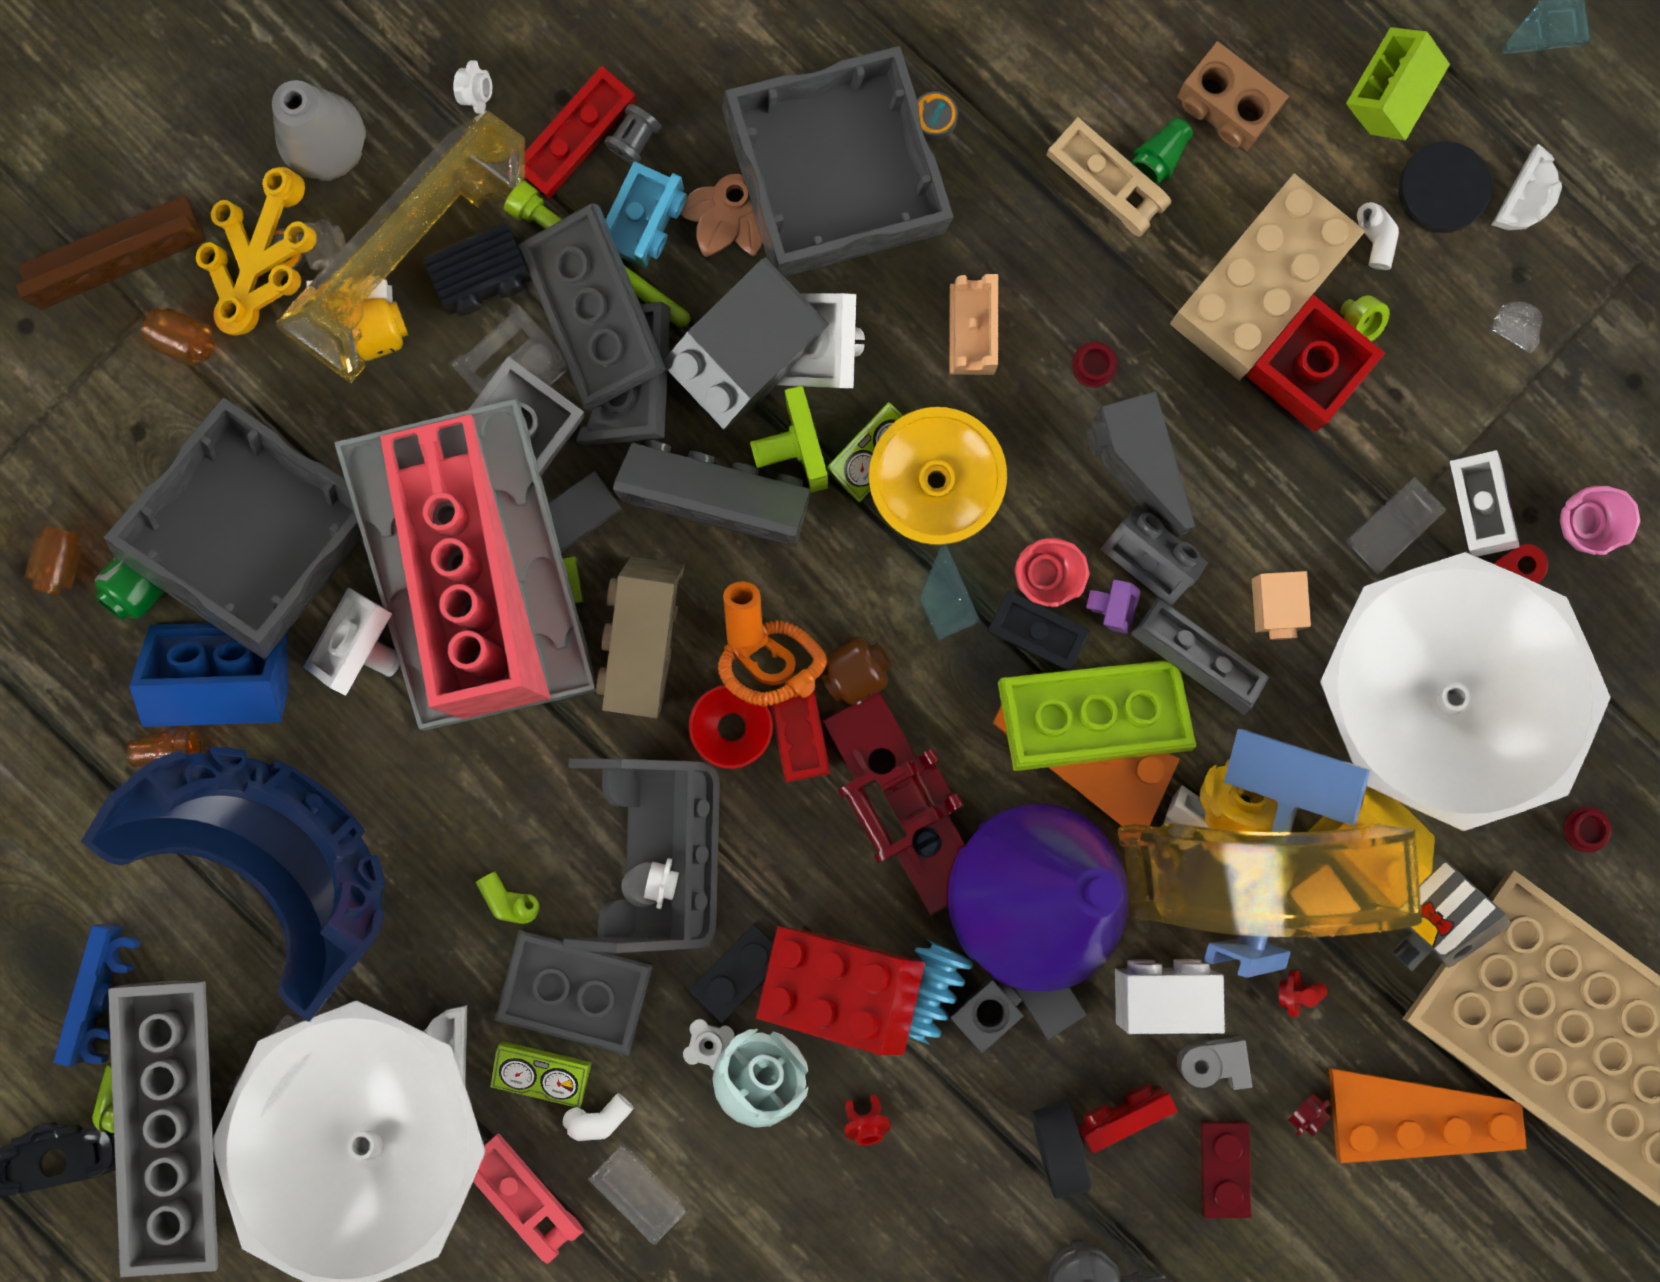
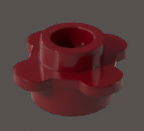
(1310, 1116)

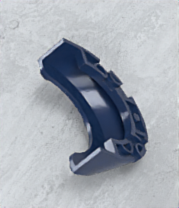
(275, 833)

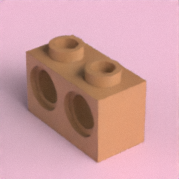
(1240, 88)

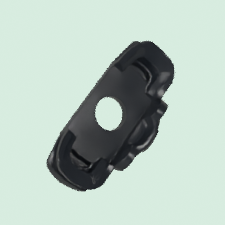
(86, 1151)

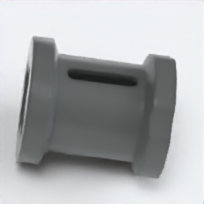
(633, 134)

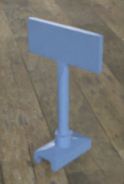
(1295, 781)

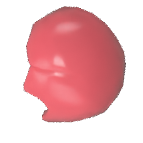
(1051, 572)

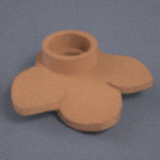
(721, 219)

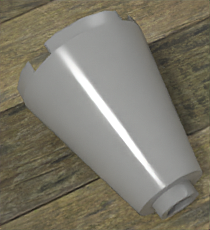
(316, 130)

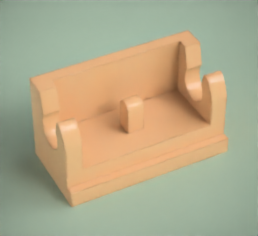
(973, 326)

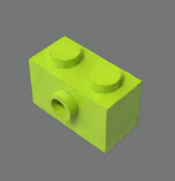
(1398, 83)

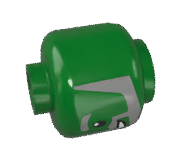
(125, 591)

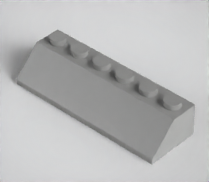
(163, 1128)

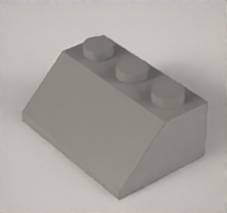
(547, 413)

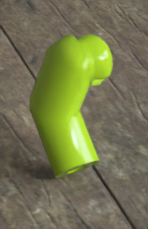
(507, 905)

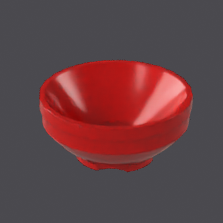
(706, 736)

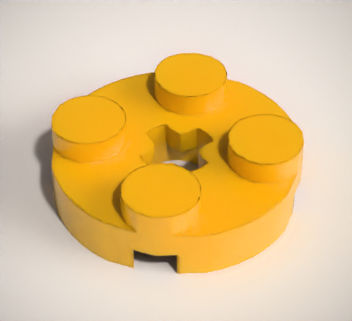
(1229, 811)

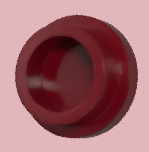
(1094, 364)
(1587, 829)

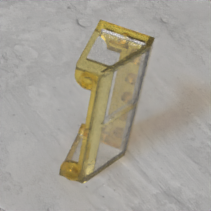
(472, 161)

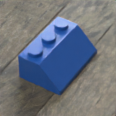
(207, 678)

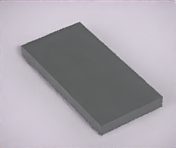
(592, 307)

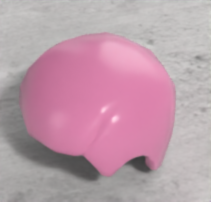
(1599, 519)

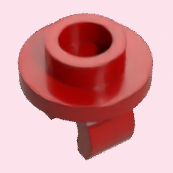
(866, 1128)

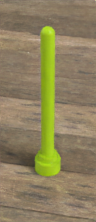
(527, 205)

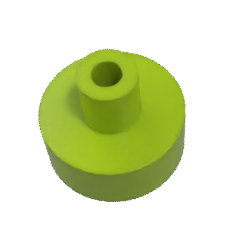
(1366, 315)

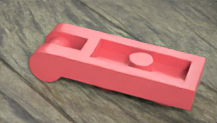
(524, 1199)

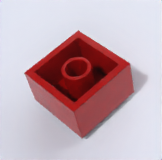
(1315, 364)

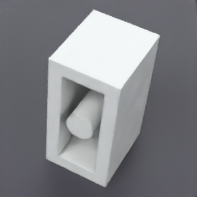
(1484, 504)

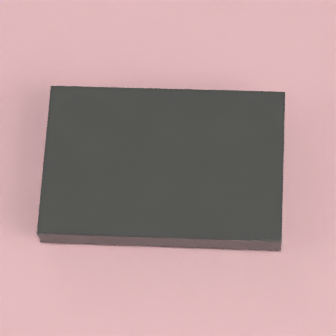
(574, 993)

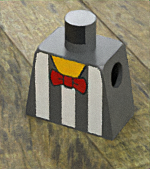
(1454, 919)

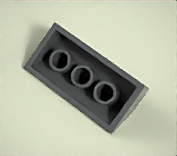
(713, 493)

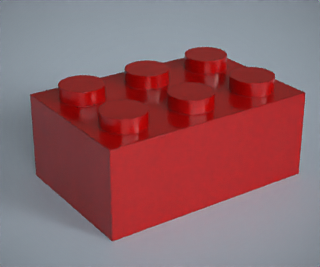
(840, 991)

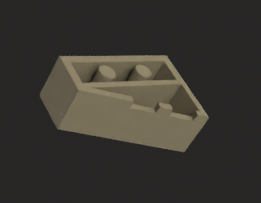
(639, 637)

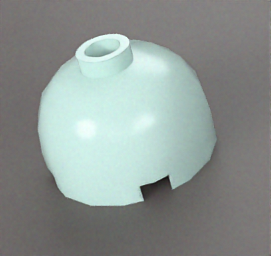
(760, 1078)

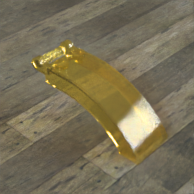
(1274, 880)

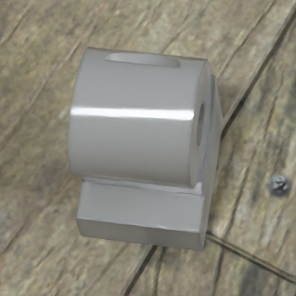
(1210, 1060)

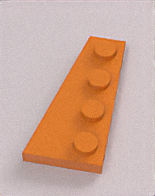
(1120, 788)
(1404, 1119)

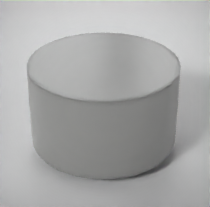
(634, 885)

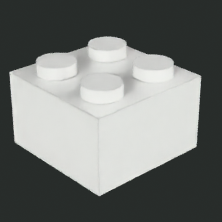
(1169, 999)

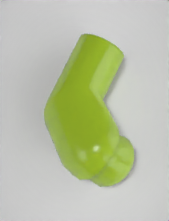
(103, 1111)

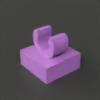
(1117, 606)

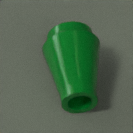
(1162, 151)

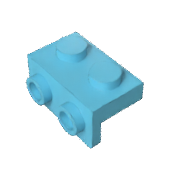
(643, 212)

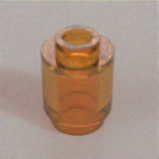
(178, 336)
(53, 560)

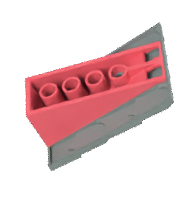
(467, 564)

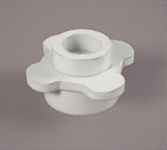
(472, 86)
(661, 882)
(701, 1033)

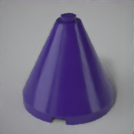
(1039, 897)

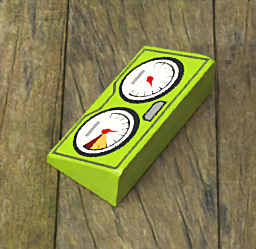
(853, 462)
(540, 1074)

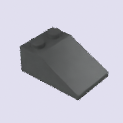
(745, 344)
(1141, 458)

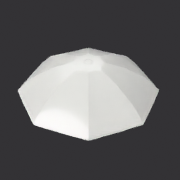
(1465, 691)
(358, 1154)

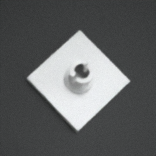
(831, 356)
(351, 643)

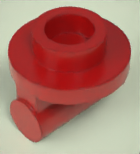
(1293, 993)

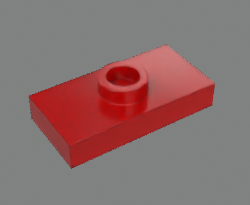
(800, 738)

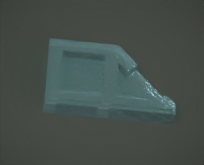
(1551, 26)
(946, 598)

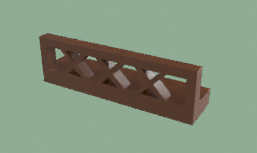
(110, 253)

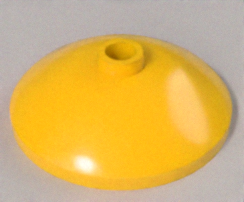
(945, 444)

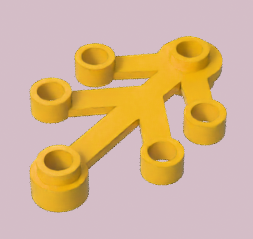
(256, 256)

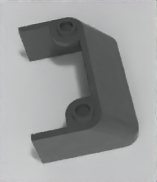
(669, 816)

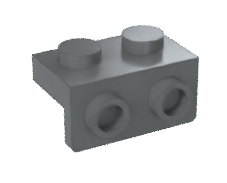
(1154, 555)

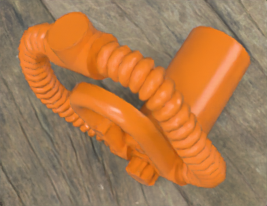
(748, 635)

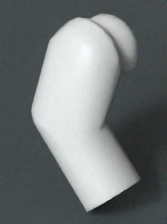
(1382, 233)
(596, 1126)

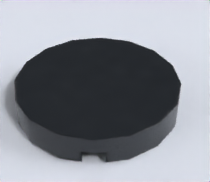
(1445, 187)

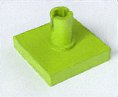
(797, 442)

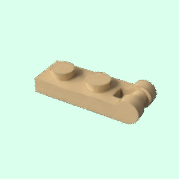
(1108, 176)

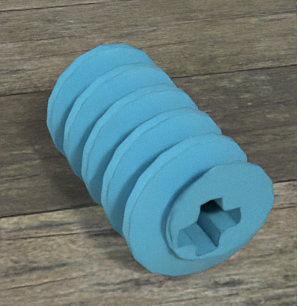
(937, 976)

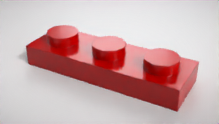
(576, 131)

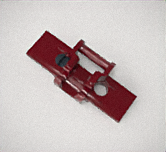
(913, 791)

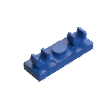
(92, 996)

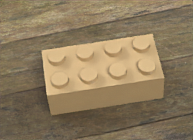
(1267, 277)

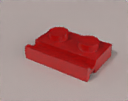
(1142, 1109)

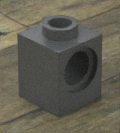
(980, 1033)

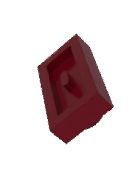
(1225, 1169)

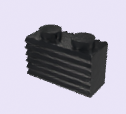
(477, 269)

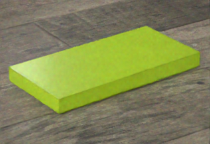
(1096, 715)

